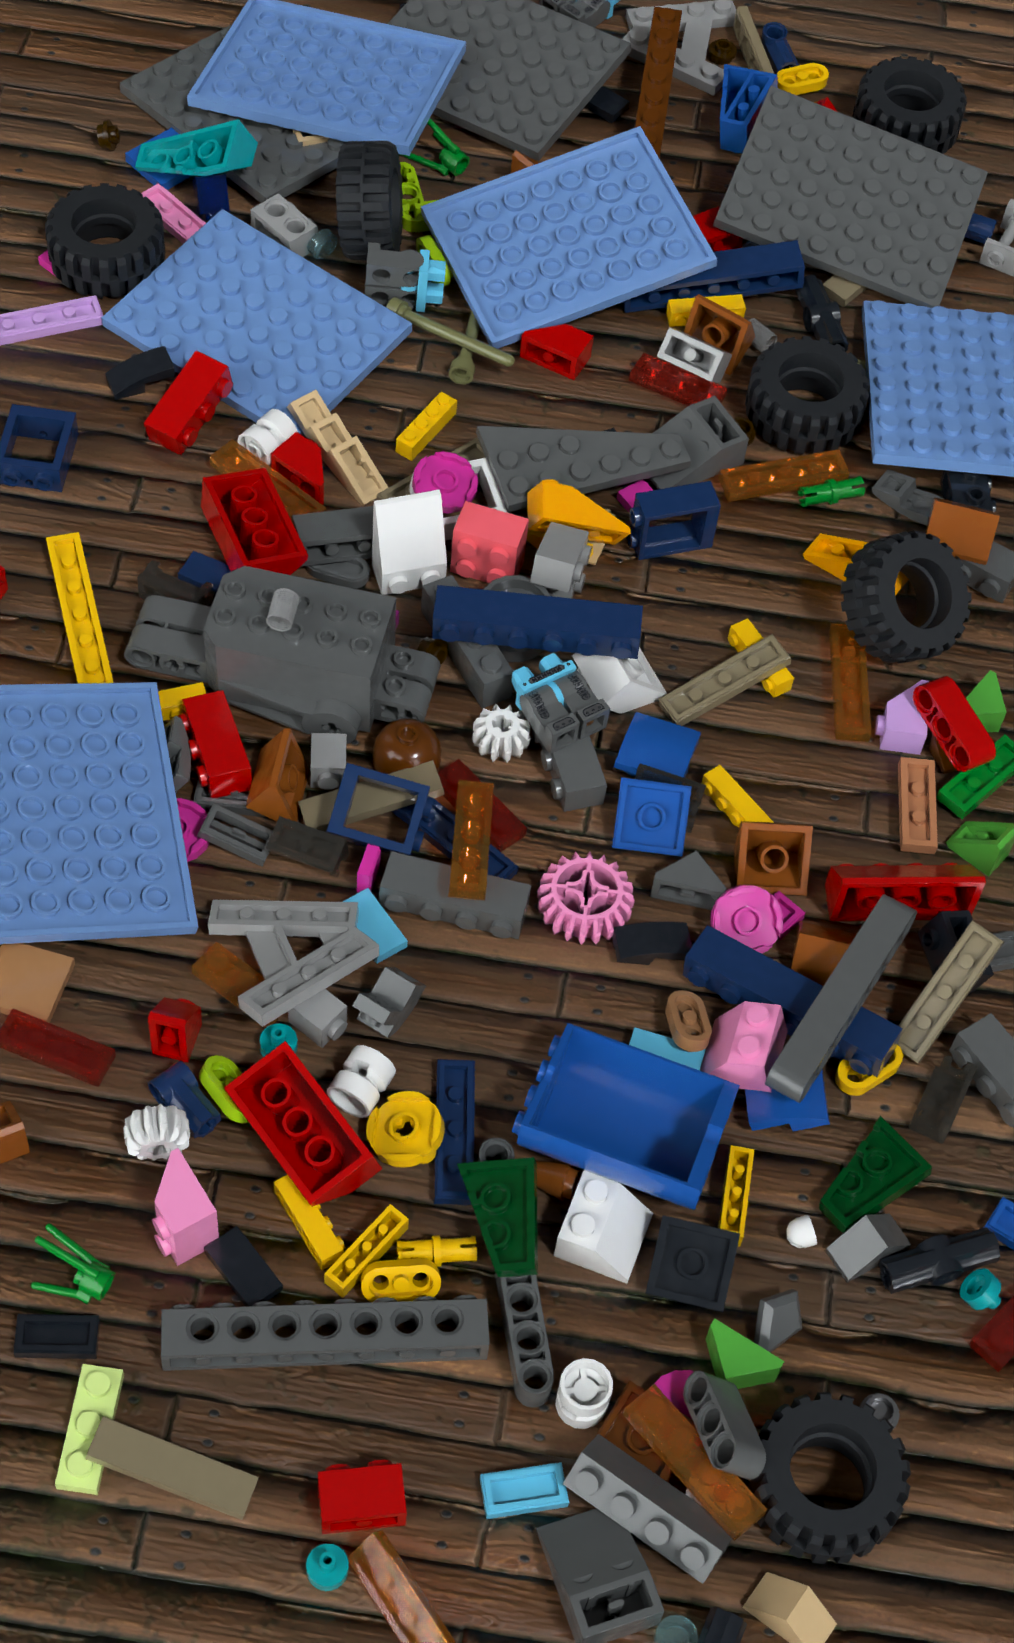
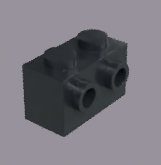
(968, 489)
(940, 937)

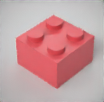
(488, 543)

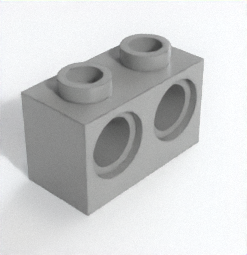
(284, 224)

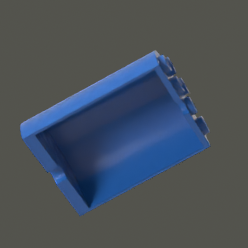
(626, 1115)

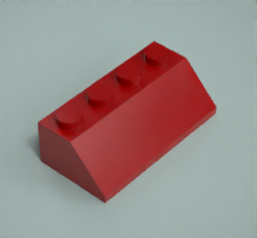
(251, 522)
(926, 888)
(302, 1127)

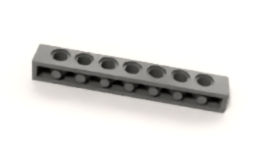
(308, 1348)

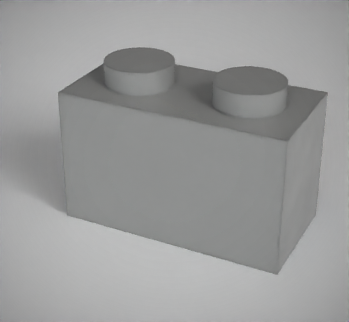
(694, 355)

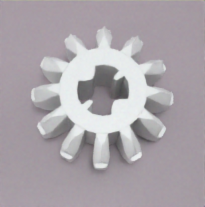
(501, 733)
(156, 1132)

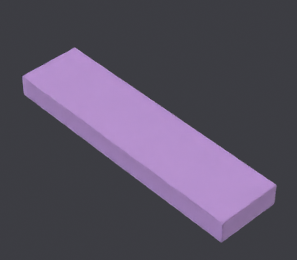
(50, 320)

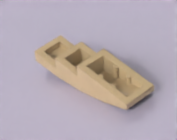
(339, 450)

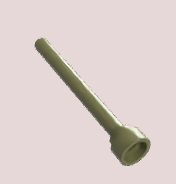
(404, 310)
(463, 368)

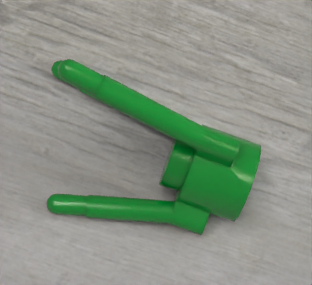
(451, 157)
(92, 1275)

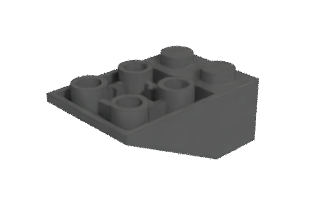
(710, 439)
(600, 1577)

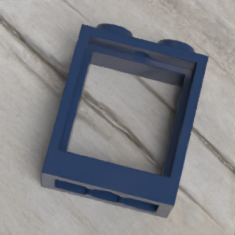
(38, 424)
(676, 537)
(345, 798)

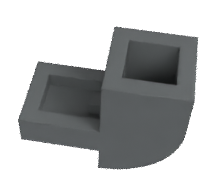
(389, 1001)

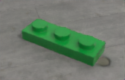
(974, 786)

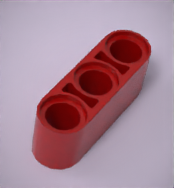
(954, 724)

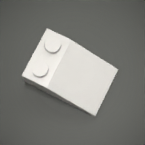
(408, 542)

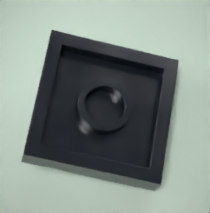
(692, 1263)

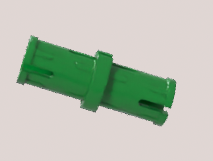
(831, 491)

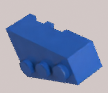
(741, 103)

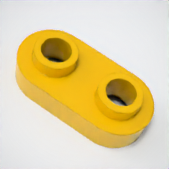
(803, 78)
(866, 1082)
(400, 1279)

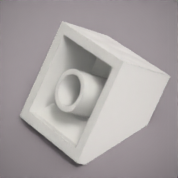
(620, 682)
(603, 1228)

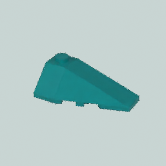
(200, 151)

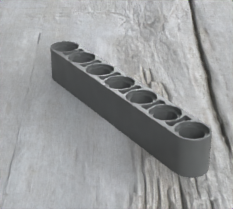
(840, 998)
(522, 1324)

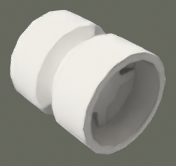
(267, 434)
(359, 1084)
(584, 1383)

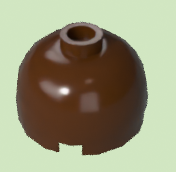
(405, 745)

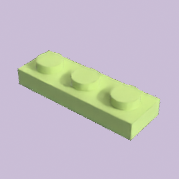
(94, 1398)

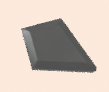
(777, 1319)

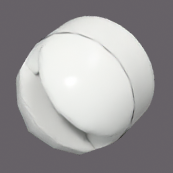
(801, 1232)

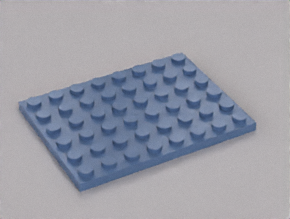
(328, 74)
(568, 237)
(260, 313)
(940, 387)
(89, 816)

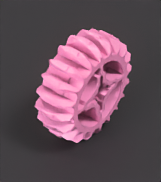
(563, 899)

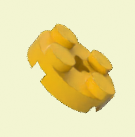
(407, 1150)

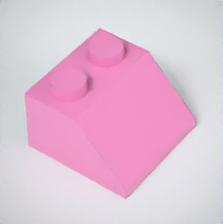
(746, 1044)
(183, 1212)

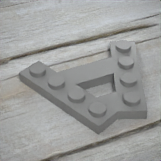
(697, 22)
(286, 979)

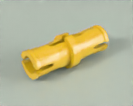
(439, 1249)

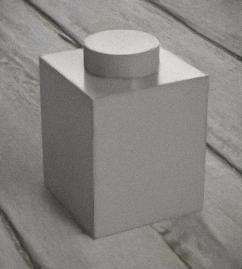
(327, 760)
(320, 1018)

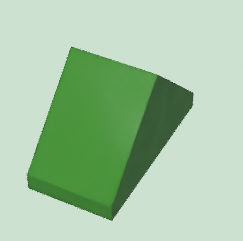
(988, 702)
(983, 843)
(739, 1358)

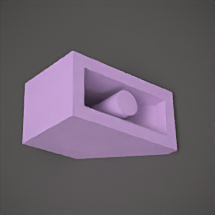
(901, 724)

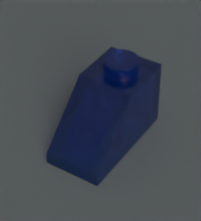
(211, 195)

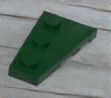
(875, 1177)
(506, 1211)

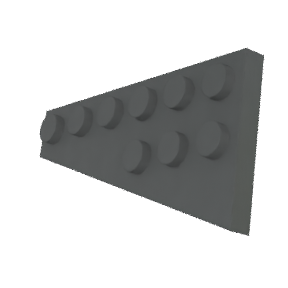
(575, 458)

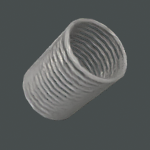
(765, 338)
(278, 607)

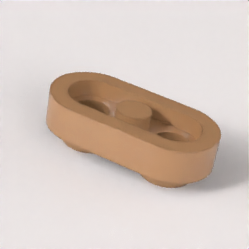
(688, 1021)

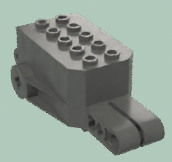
(319, 677)

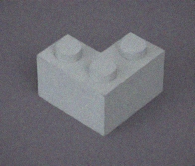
(561, 560)

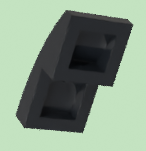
(132, 374)
(650, 940)

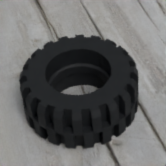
(930, 93)
(369, 197)
(100, 214)
(814, 368)
(938, 589)
(860, 1439)

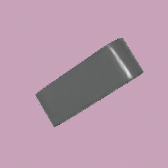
(724, 1425)

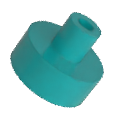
(275, 1035)
(981, 1290)
(327, 1576)

